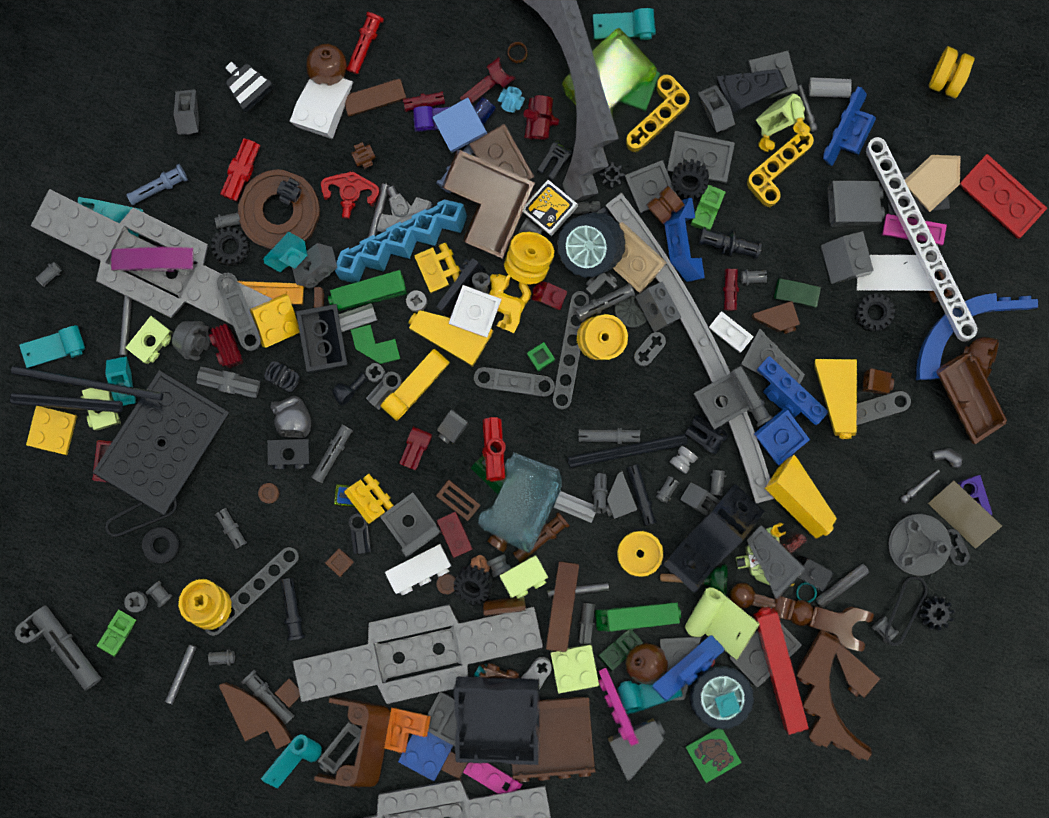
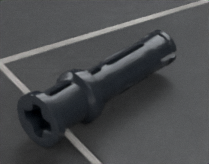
(292, 618)

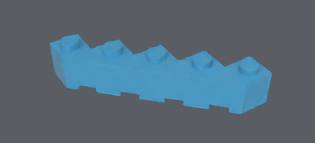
(400, 239)

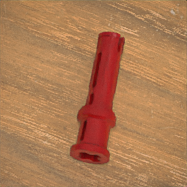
(367, 33)

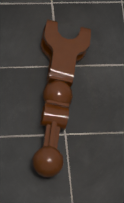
(803, 613)

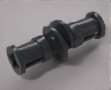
(730, 242)

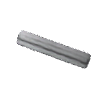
(842, 585)

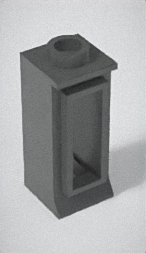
(327, 763)

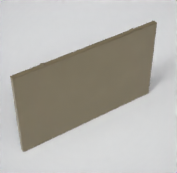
(964, 514)

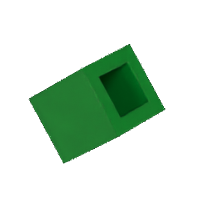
(540, 357)

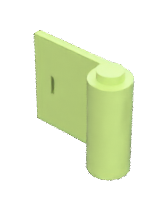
(723, 620)

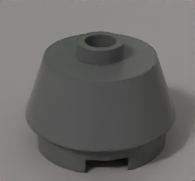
(191, 339)

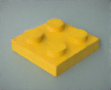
(275, 320)
(51, 430)

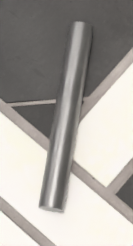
(379, 209)
(125, 325)
(585, 589)
(180, 674)

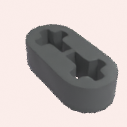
(646, 345)

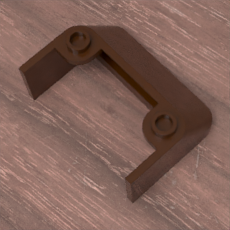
(371, 748)

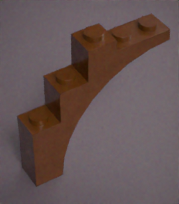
(828, 725)

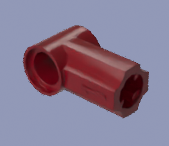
(416, 445)

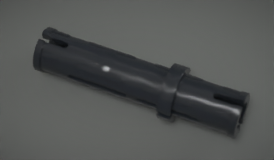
(641, 495)

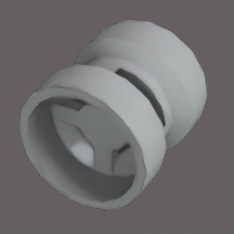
(682, 461)

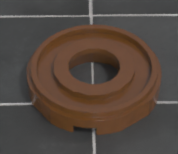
(250, 209)

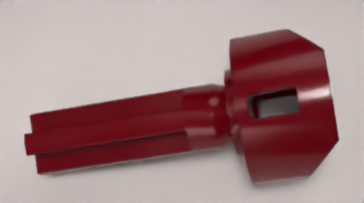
(496, 75)

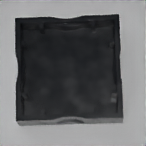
(497, 720)

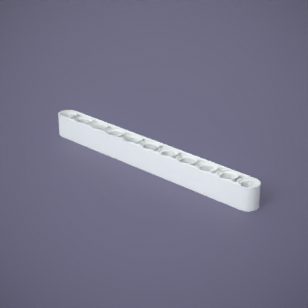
(921, 229)

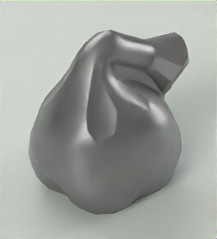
(291, 418)

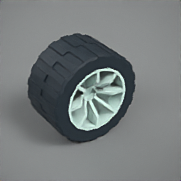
(591, 244)
(714, 683)

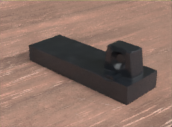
(449, 300)

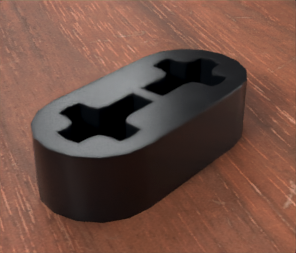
(960, 545)

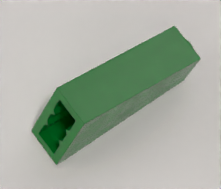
(368, 291)
(637, 616)

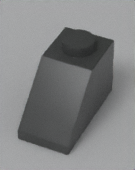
(716, 108)
(186, 112)
(452, 427)
(620, 498)
(699, 499)

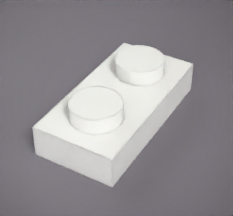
(730, 332)

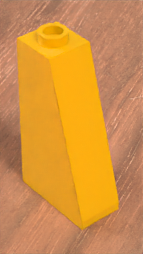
(452, 339)
(839, 391)
(801, 498)

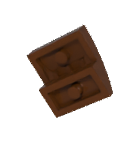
(504, 606)

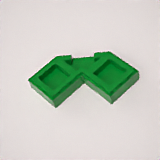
(380, 352)

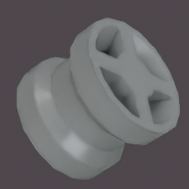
(418, 303)

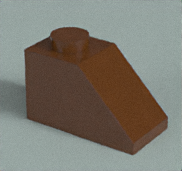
(779, 318)
(877, 382)

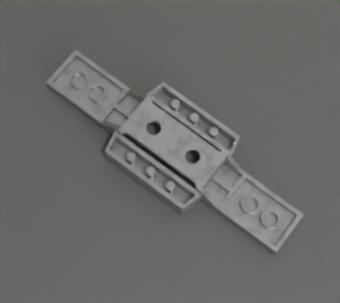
(99, 235)
(374, 662)
(513, 804)

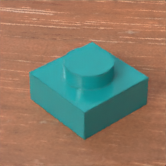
(727, 704)

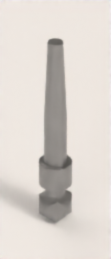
(809, 116)
(913, 492)

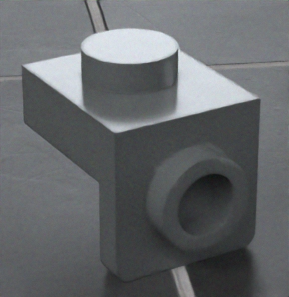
(595, 283)

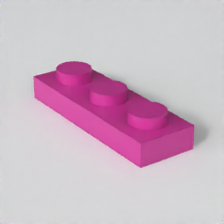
(893, 228)

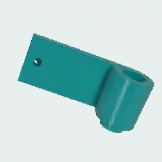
(634, 24)
(53, 347)
(640, 697)
(299, 748)

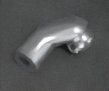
(949, 454)

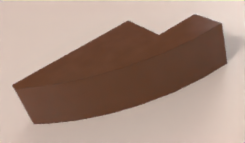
(562, 606)
(254, 715)

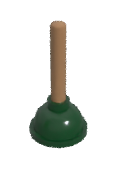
(717, 579)

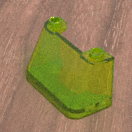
(619, 68)

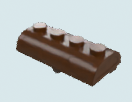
(971, 396)

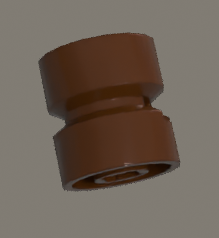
(666, 204)

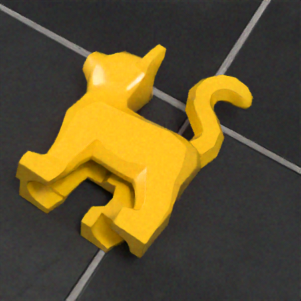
(509, 305)

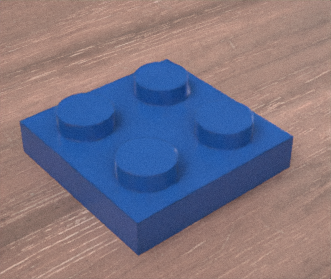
(781, 436)
(426, 755)

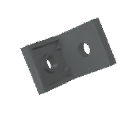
(739, 397)
(419, 533)

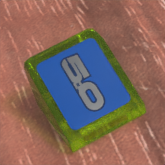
(340, 497)

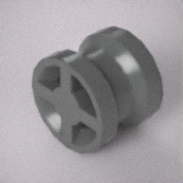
(498, 565)
(139, 601)

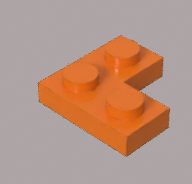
(401, 724)

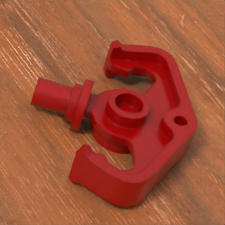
(350, 187)

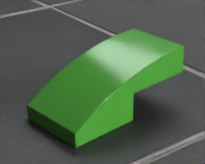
(708, 208)
(116, 633)

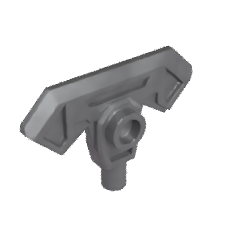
(401, 209)

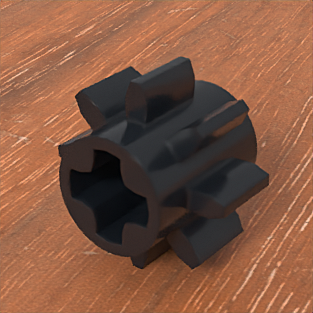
(616, 172)
(289, 191)

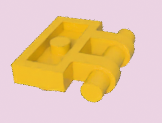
(432, 270)
(365, 501)

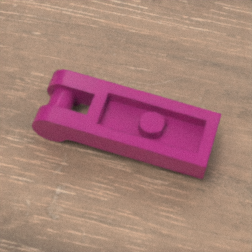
(491, 777)

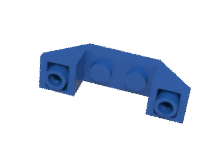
(678, 245)

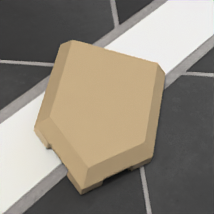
(934, 179)

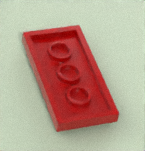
(1002, 196)

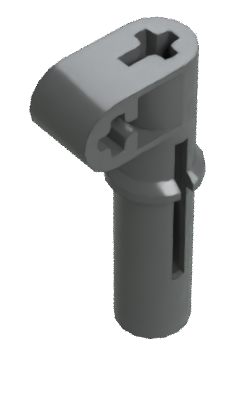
(61, 643)

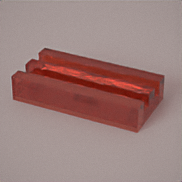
(795, 543)

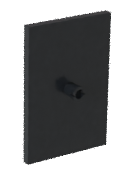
(181, 422)

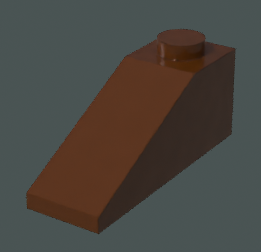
(855, 673)

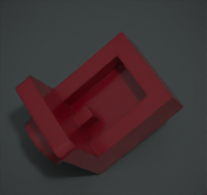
(549, 295)

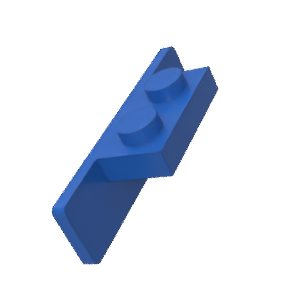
(852, 129)
(789, 393)
(687, 669)

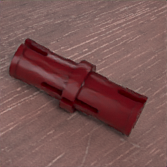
(424, 100)
(731, 289)

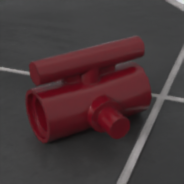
(539, 117)

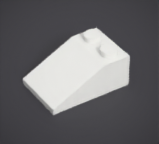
(321, 107)

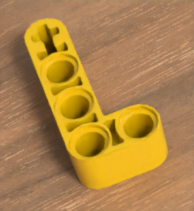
(655, 118)
(782, 164)
(414, 386)

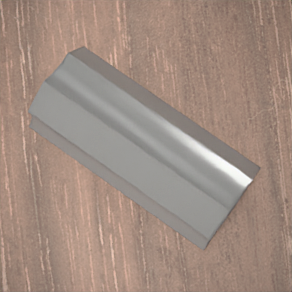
(830, 87)
(357, 317)
(575, 506)

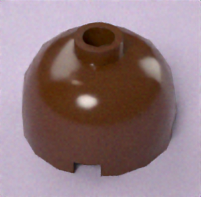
(326, 64)
(985, 351)
(646, 663)

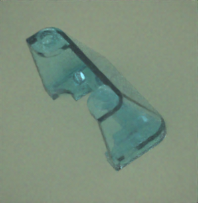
(523, 502)

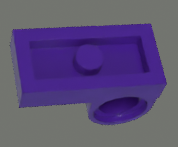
(424, 118)
(978, 491)

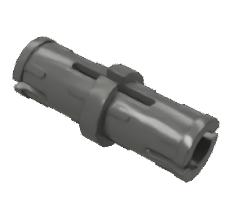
(230, 528)

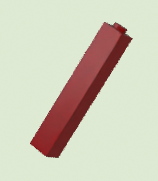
(780, 670)

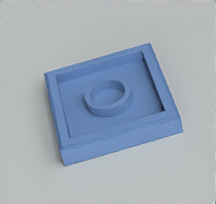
(459, 125)

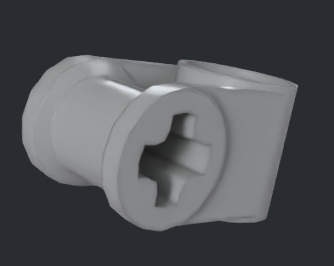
(534, 673)

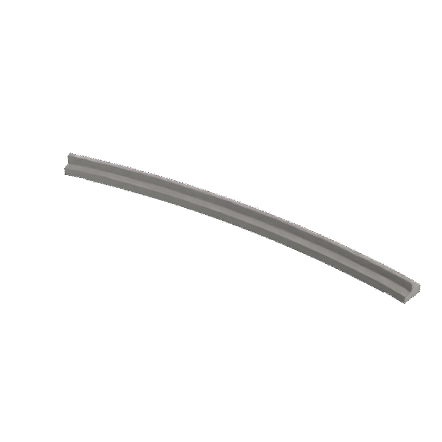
(704, 345)

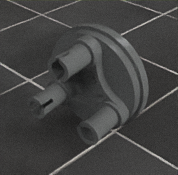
(919, 544)

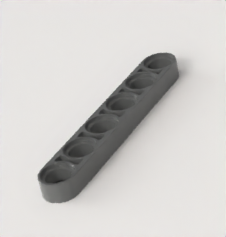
(569, 350)
(252, 591)

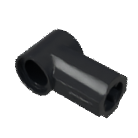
(360, 536)

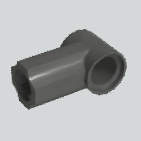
(383, 390)

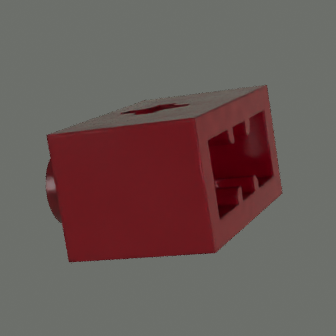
(454, 534)

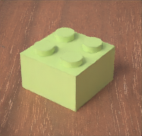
(523, 577)
(574, 668)

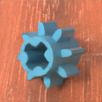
(511, 99)

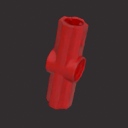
(240, 169)
(493, 437)

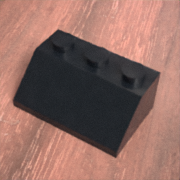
(321, 338)

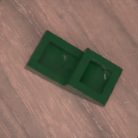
(797, 292)
(619, 649)

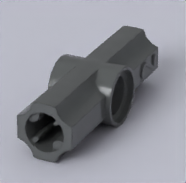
(228, 382)

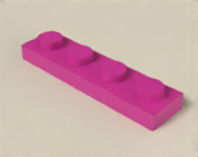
(619, 713)

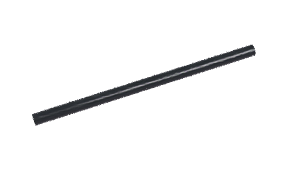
(87, 383)

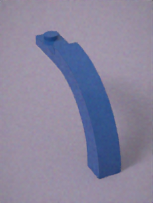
(935, 341)

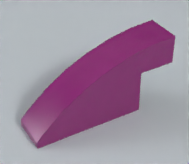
(152, 259)

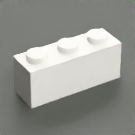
(418, 570)

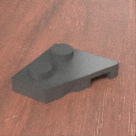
(443, 719)

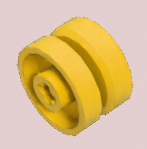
(953, 72)
(529, 257)
(613, 333)
(640, 541)
(205, 604)

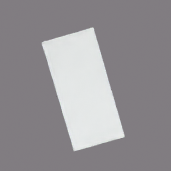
(893, 274)

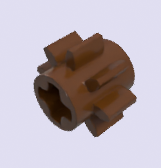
(363, 155)

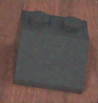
(847, 258)

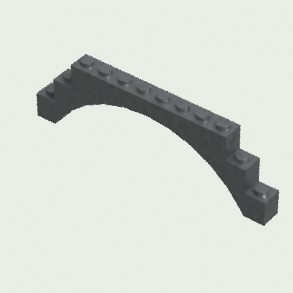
(594, 120)

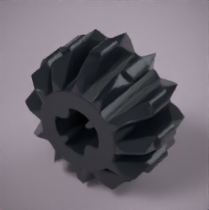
(281, 376)
(931, 608)

